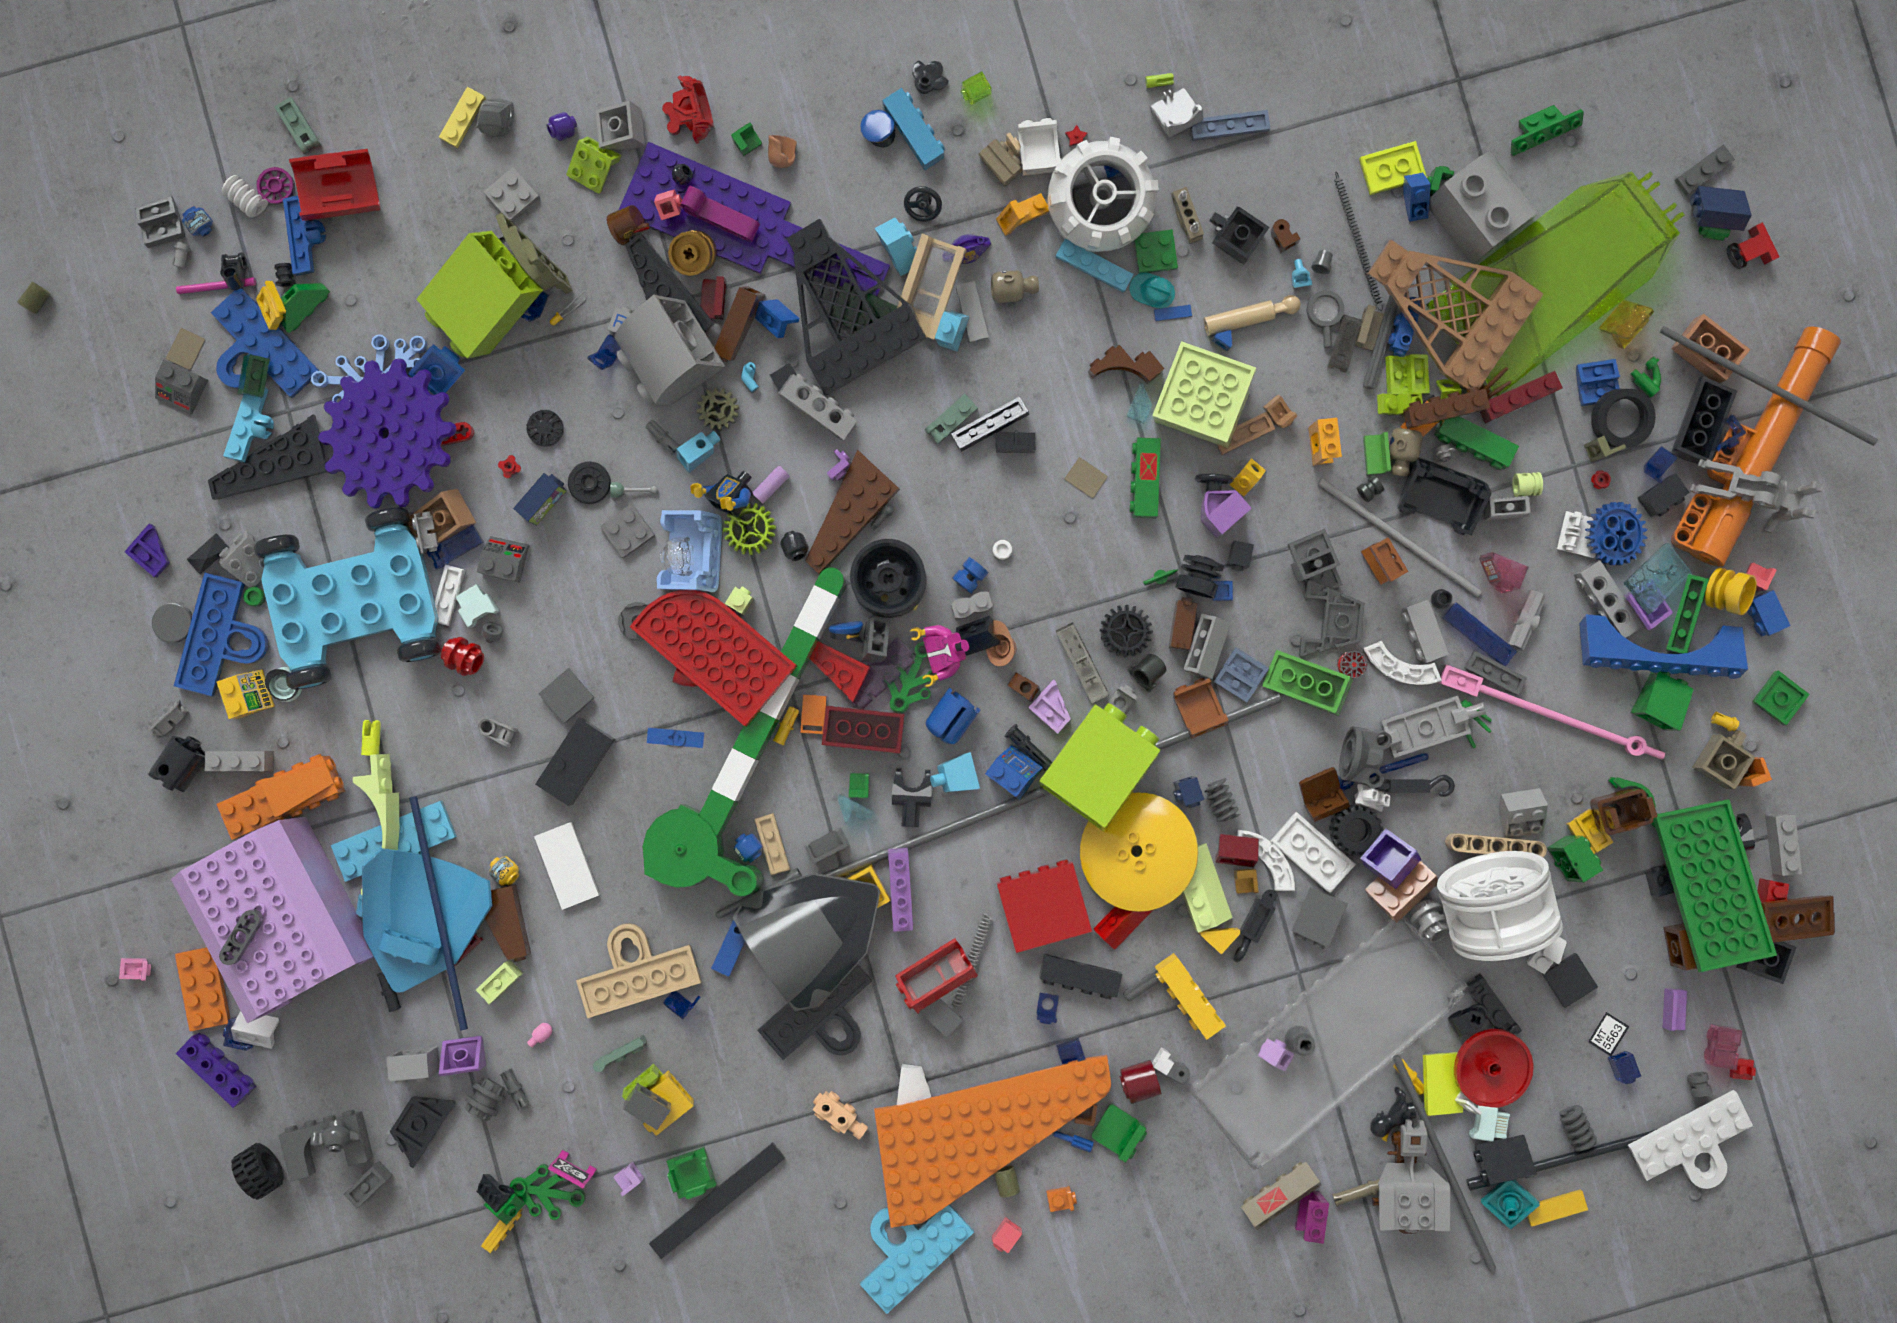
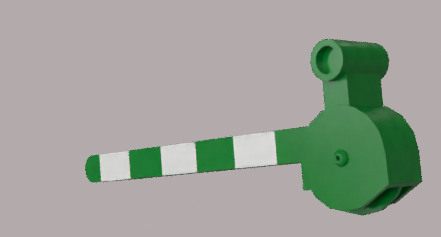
(688, 843)

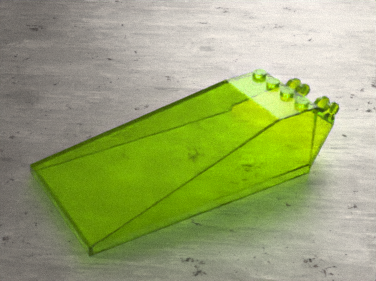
(1582, 259)

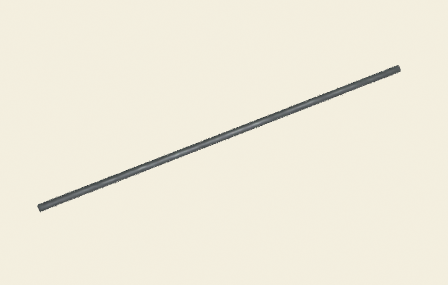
(1027, 797)

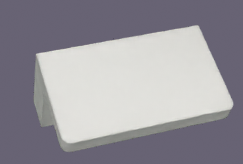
(255, 1032)

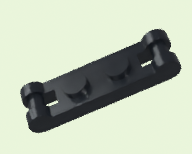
(1497, 1012)

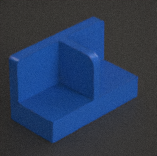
(775, 316)

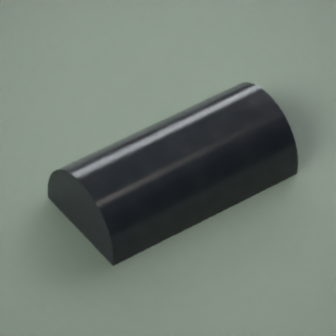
(1703, 421)

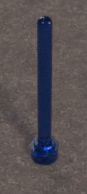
(1344, 785)

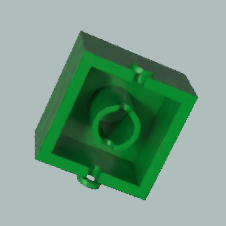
(1576, 858)

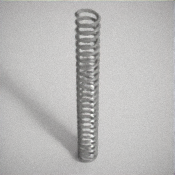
(974, 957)

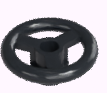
(924, 194)

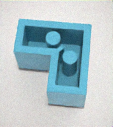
(898, 244)

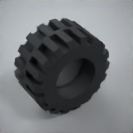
(1340, 824)
(257, 1171)

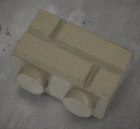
(1000, 161)

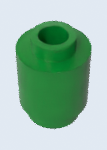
(1714, 233)

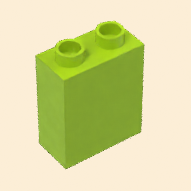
(478, 294)
(1101, 765)

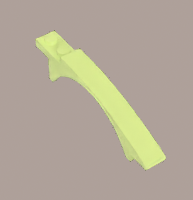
(379, 789)

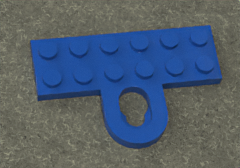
(245, 322)
(211, 633)

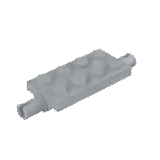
(1429, 725)

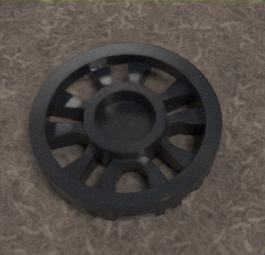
(544, 428)

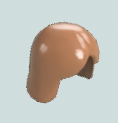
(779, 145)

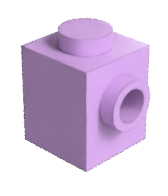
(1276, 1054)

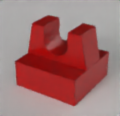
(1745, 1069)

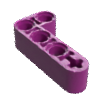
(718, 215)

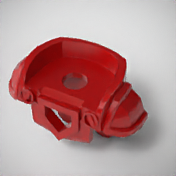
(689, 108)

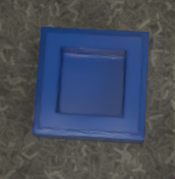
(1224, 591)

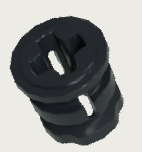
(284, 275)

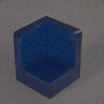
(1070, 1051)

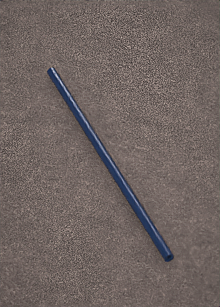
(438, 913)

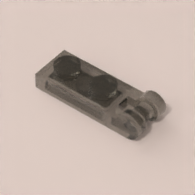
(1345, 342)

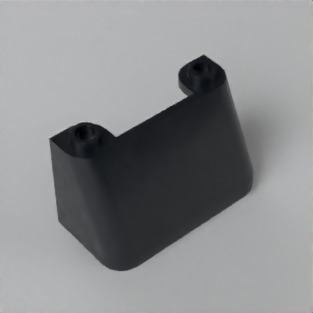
(1444, 495)

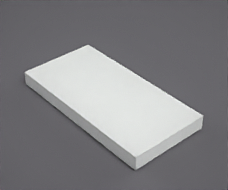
(1312, 852)
(567, 865)

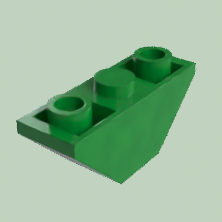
(301, 302)

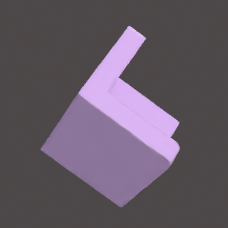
(628, 1178)

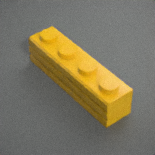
(499, 1233)

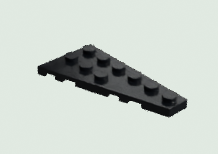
(660, 280)

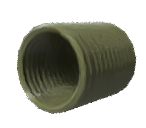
(33, 297)
(1007, 1182)

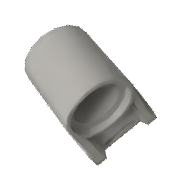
(500, 733)

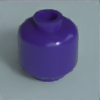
(561, 126)

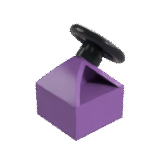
(1219, 507)

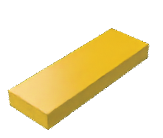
(1558, 1207)

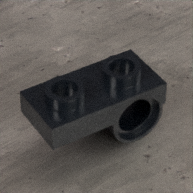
(494, 1193)

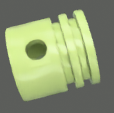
(1527, 484)

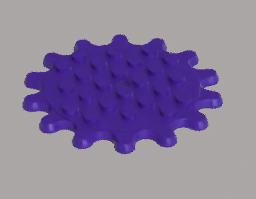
(414, 436)

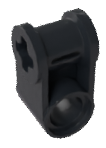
(234, 270)
(1468, 1019)

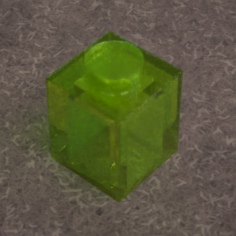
(975, 88)

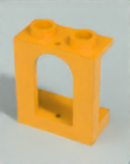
(1326, 436)

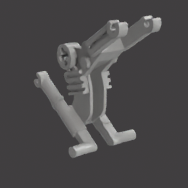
(1765, 491)

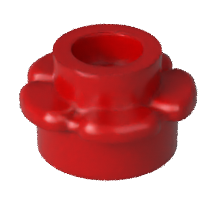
(1606, 479)

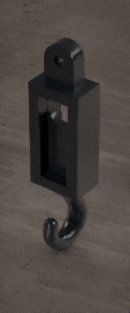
(1417, 785)
(1253, 925)

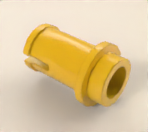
(1725, 721)

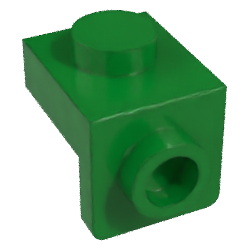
(1436, 175)

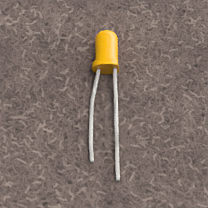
(553, 321)

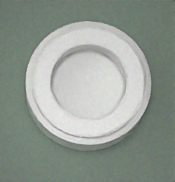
(1002, 549)

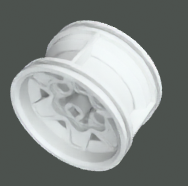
(1500, 905)

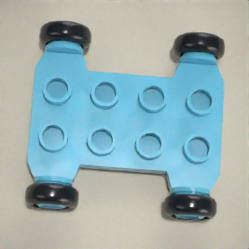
(349, 598)

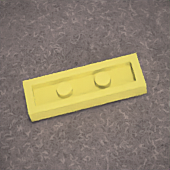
(462, 117)

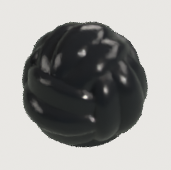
(682, 174)

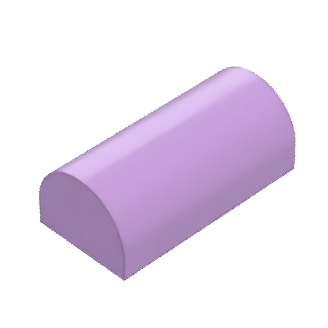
(771, 484)

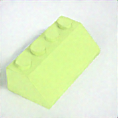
(1205, 894)

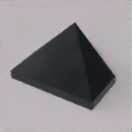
(207, 553)

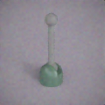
(618, 489)

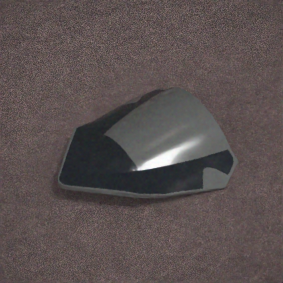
(809, 933)

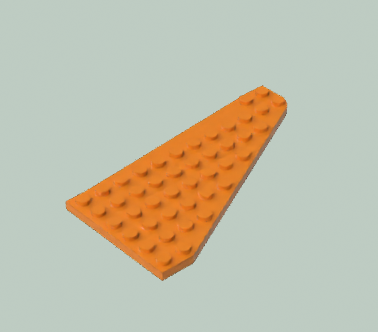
(960, 1138)

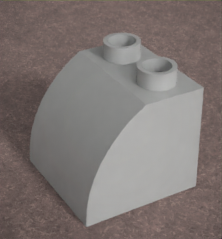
(1481, 207)
(666, 350)

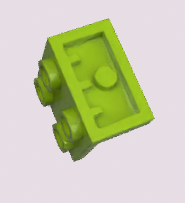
(591, 164)

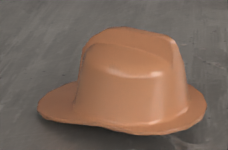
(1003, 653)

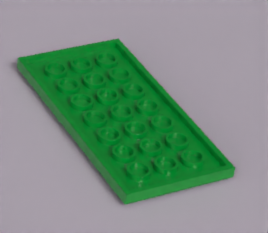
(1714, 885)

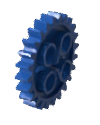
(1631, 536)

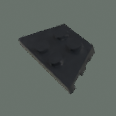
(419, 1125)

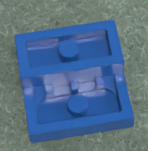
(1596, 379)

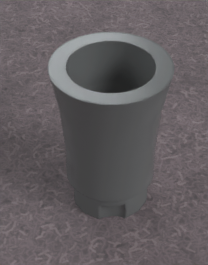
(1294, 1038)

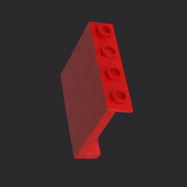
(1044, 906)

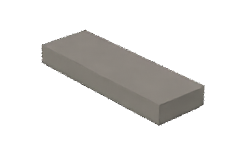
(971, 307)

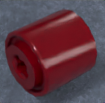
(1140, 1082)

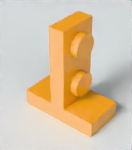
(1022, 212)

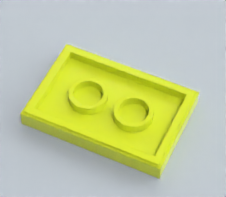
(1388, 167)
(1440, 1084)

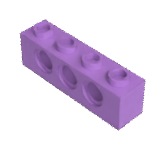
(900, 889)

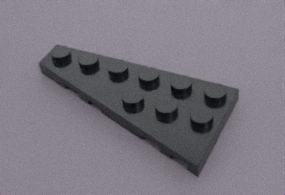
(279, 461)

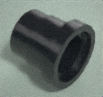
(1436, 601)

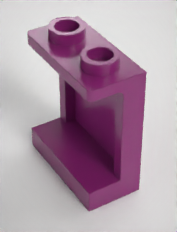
(1312, 1217)

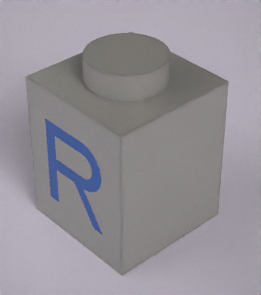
(618, 318)

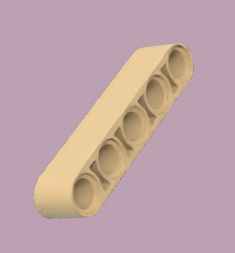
(1486, 843)

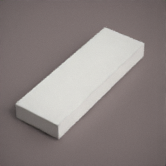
(447, 592)

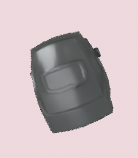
(495, 117)

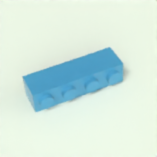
(913, 128)

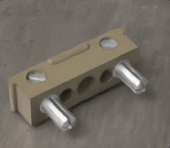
(1195, 231)

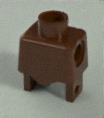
(1633, 811)

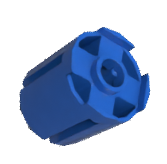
(951, 717)

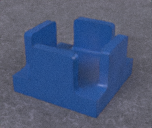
(442, 366)

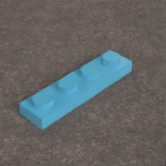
(1094, 265)

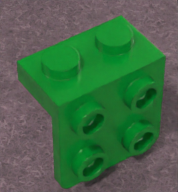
(1119, 1132)

